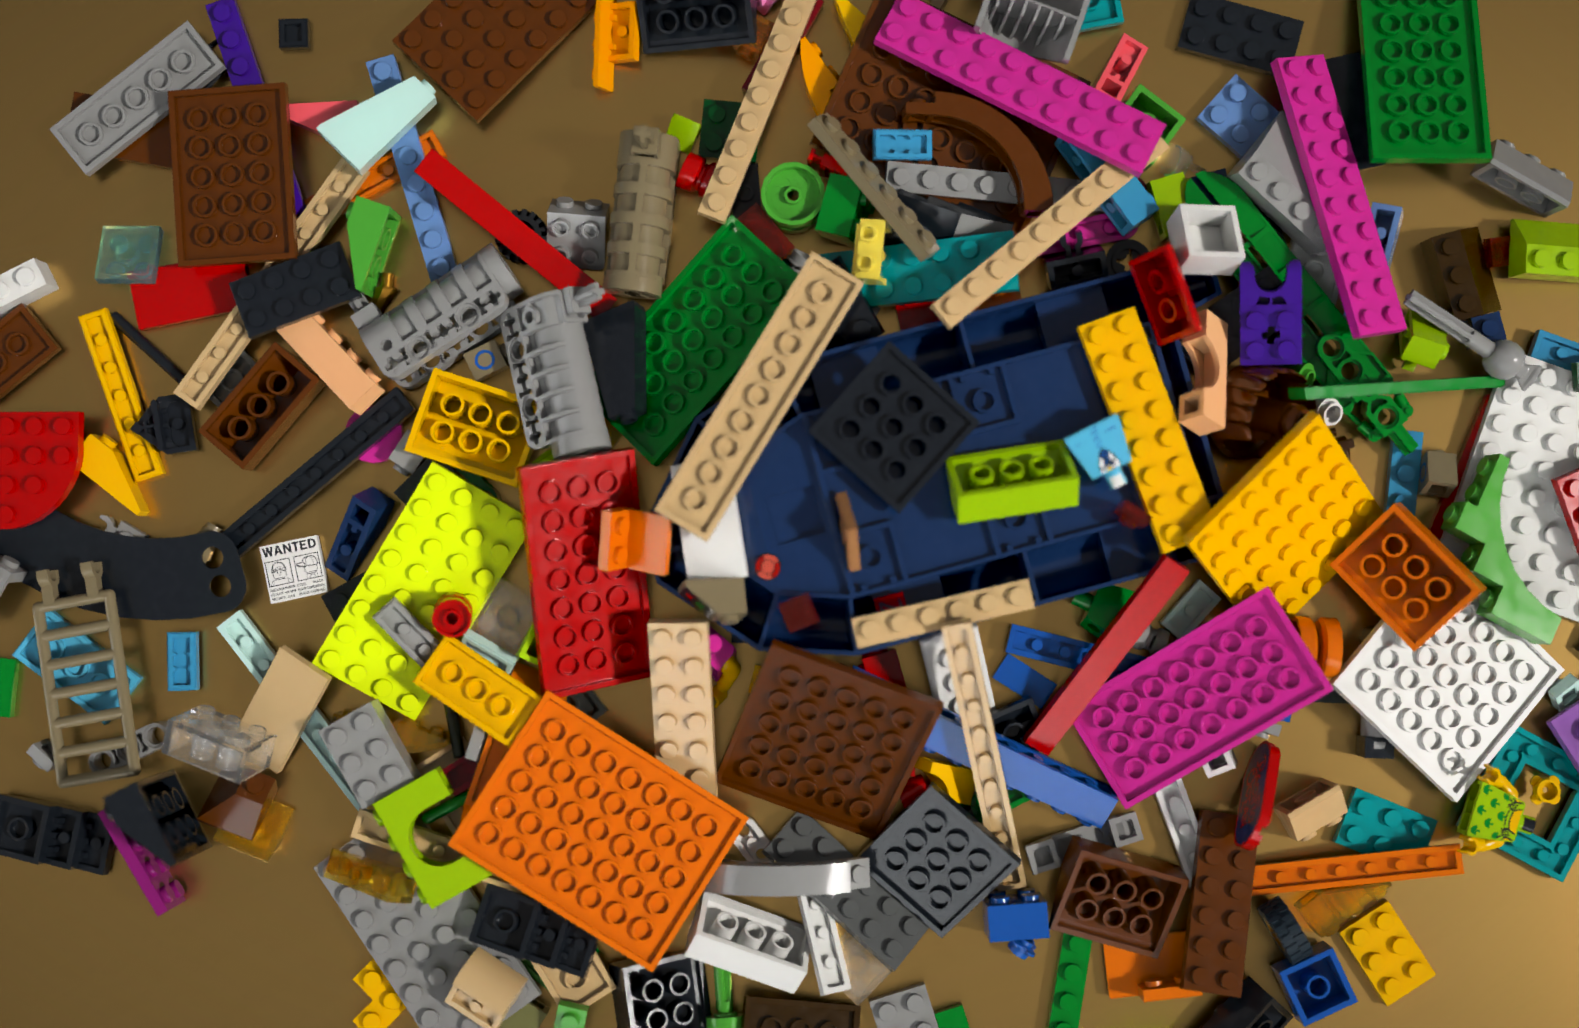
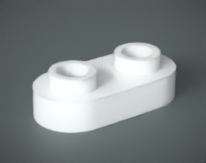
(751, 842)

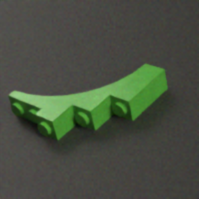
(1479, 524)

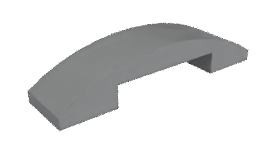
(1050, 850)

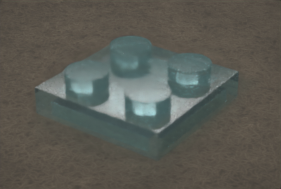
(129, 255)

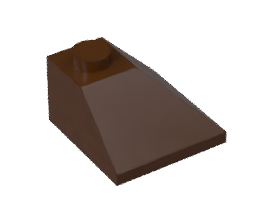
(239, 806)

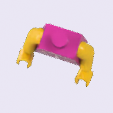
(723, 665)

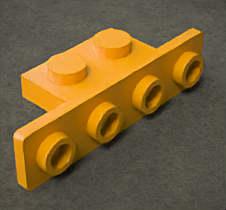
(614, 40)

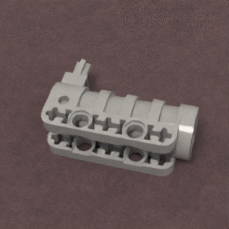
(438, 318)

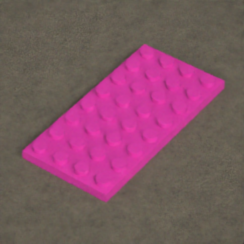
(1200, 697)

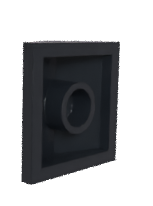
(1015, 719)

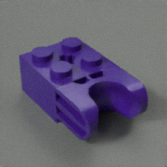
(1268, 308)

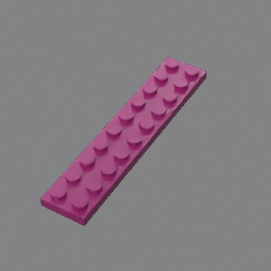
(1020, 85)
(1338, 196)

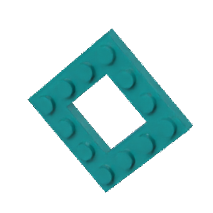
(1562, 845)

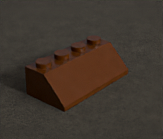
(262, 407)

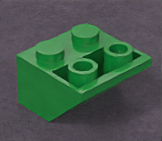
(842, 210)

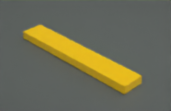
(120, 392)

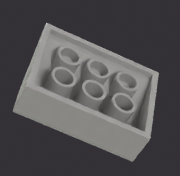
(1277, 186)

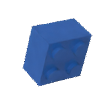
(1015, 916)
(1314, 985)

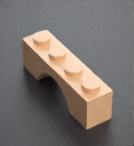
(1205, 406)

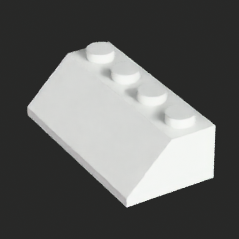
(748, 942)

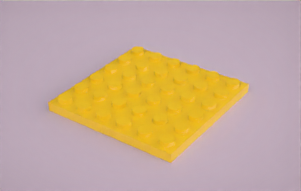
(1285, 520)

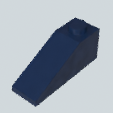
(359, 531)

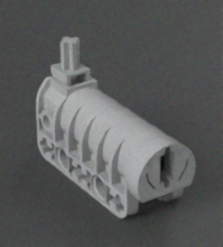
(557, 371)

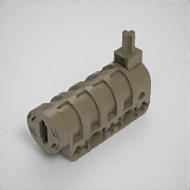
(642, 213)

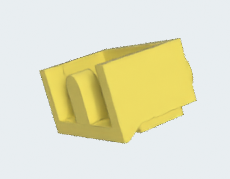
(869, 251)

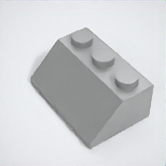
(1525, 179)

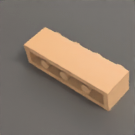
(334, 363)

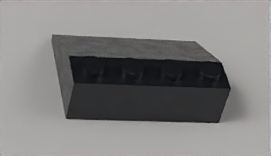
(696, 24)
(158, 817)
(666, 998)

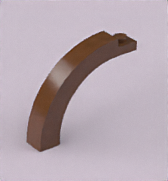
(999, 134)

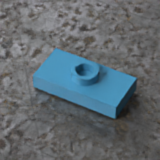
(901, 145)
(183, 661)

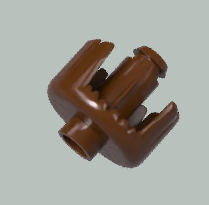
(1259, 410)

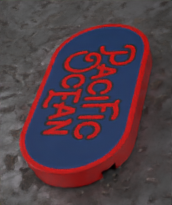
(1257, 795)

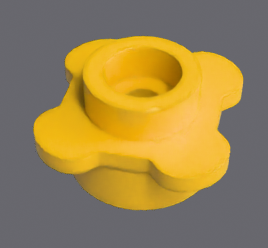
(1553, 790)

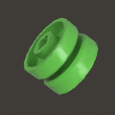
(791, 180)

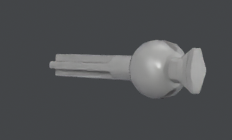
(1500, 358)

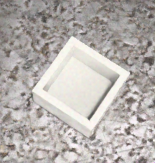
(1206, 239)

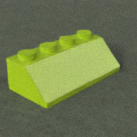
(1544, 251)
(1012, 481)

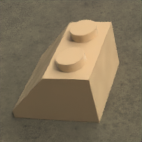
(1311, 809)

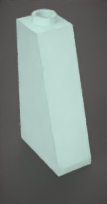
(378, 123)

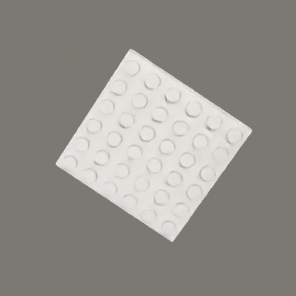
(1449, 699)

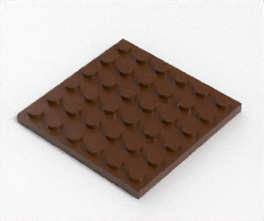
(827, 740)

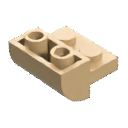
(485, 989)

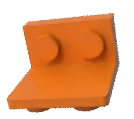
(634, 541)

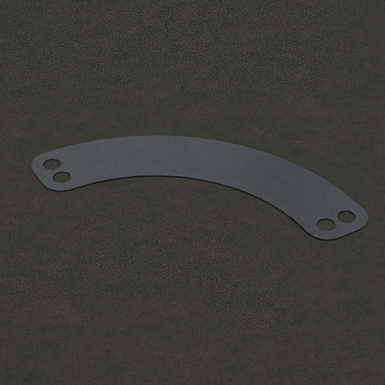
(148, 574)

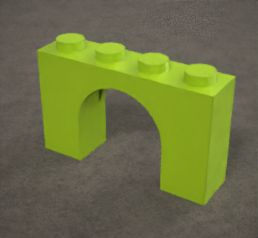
(398, 814)

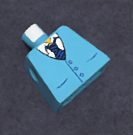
(1102, 449)

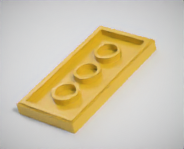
(477, 690)

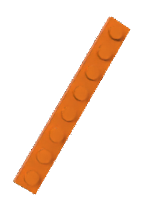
(1357, 869)

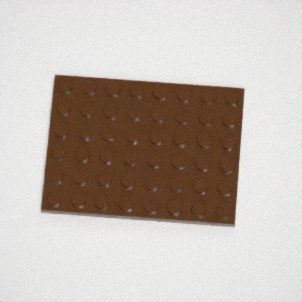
(878, 85)

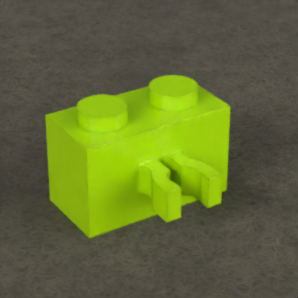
(1421, 343)

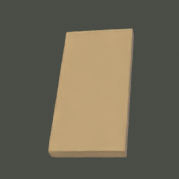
(286, 701)

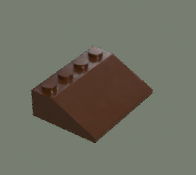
(1116, 897)

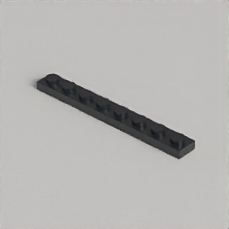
(320, 470)

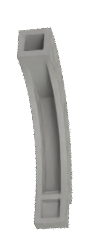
(790, 878)

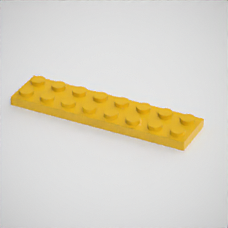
(1156, 444)

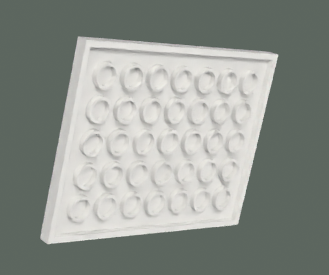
(1542, 441)

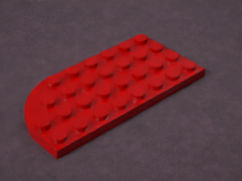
(37, 463)

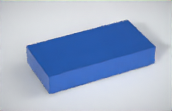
(1024, 680)

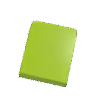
(685, 130)

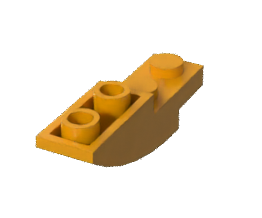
(817, 77)

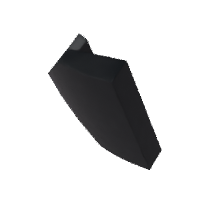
(169, 425)

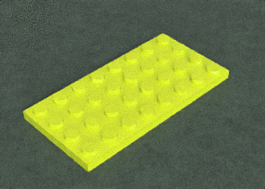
(441, 544)

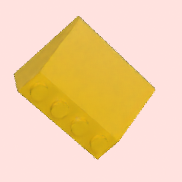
(470, 428)

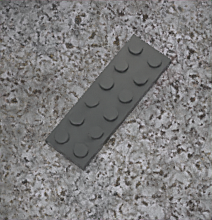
(866, 913)

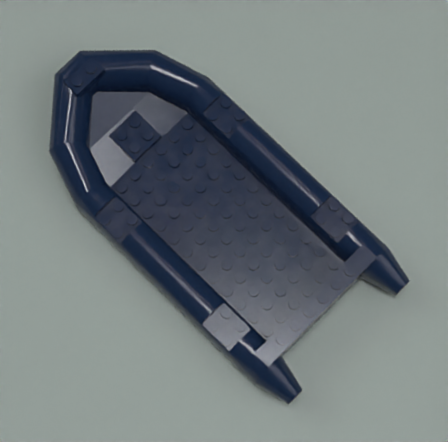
(1026, 385)

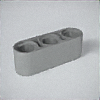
(146, 744)

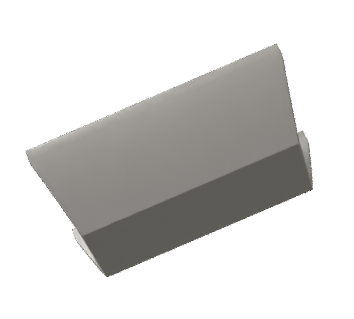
(1034, 27)

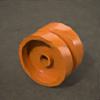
(1323, 640)

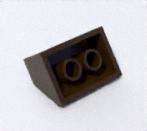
(1460, 274)

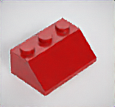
(1165, 295)

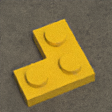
(385, 1002)

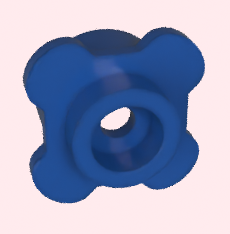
(1022, 948)

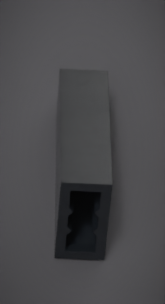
(619, 360)

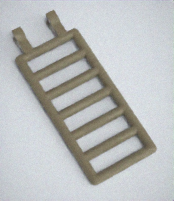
(49, 582)

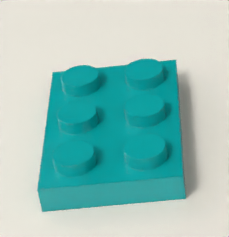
(1381, 825)

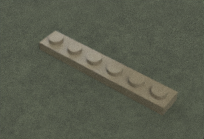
(879, 193)

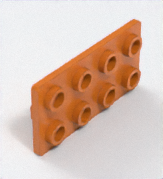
(1146, 976)

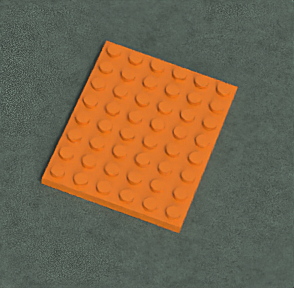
(598, 831)

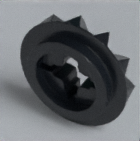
(1120, 251)

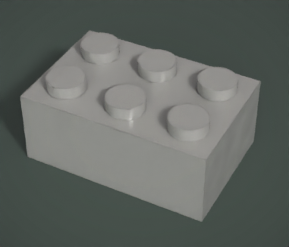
(369, 753)

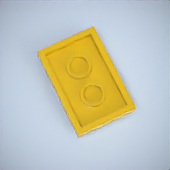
(1386, 952)

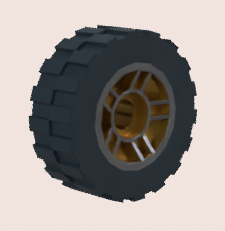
(1285, 930)

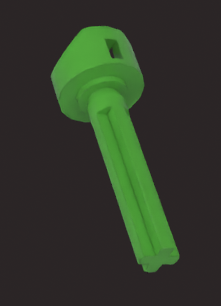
(725, 1015)

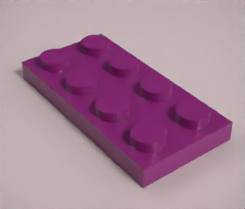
(148, 870)

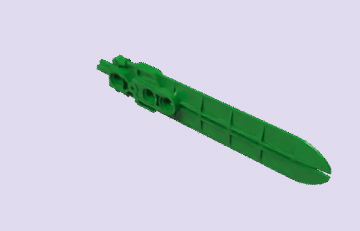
(1320, 312)

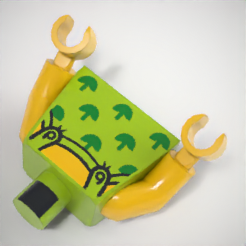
(1492, 814)

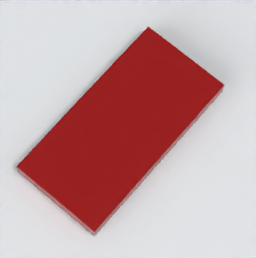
(185, 294)

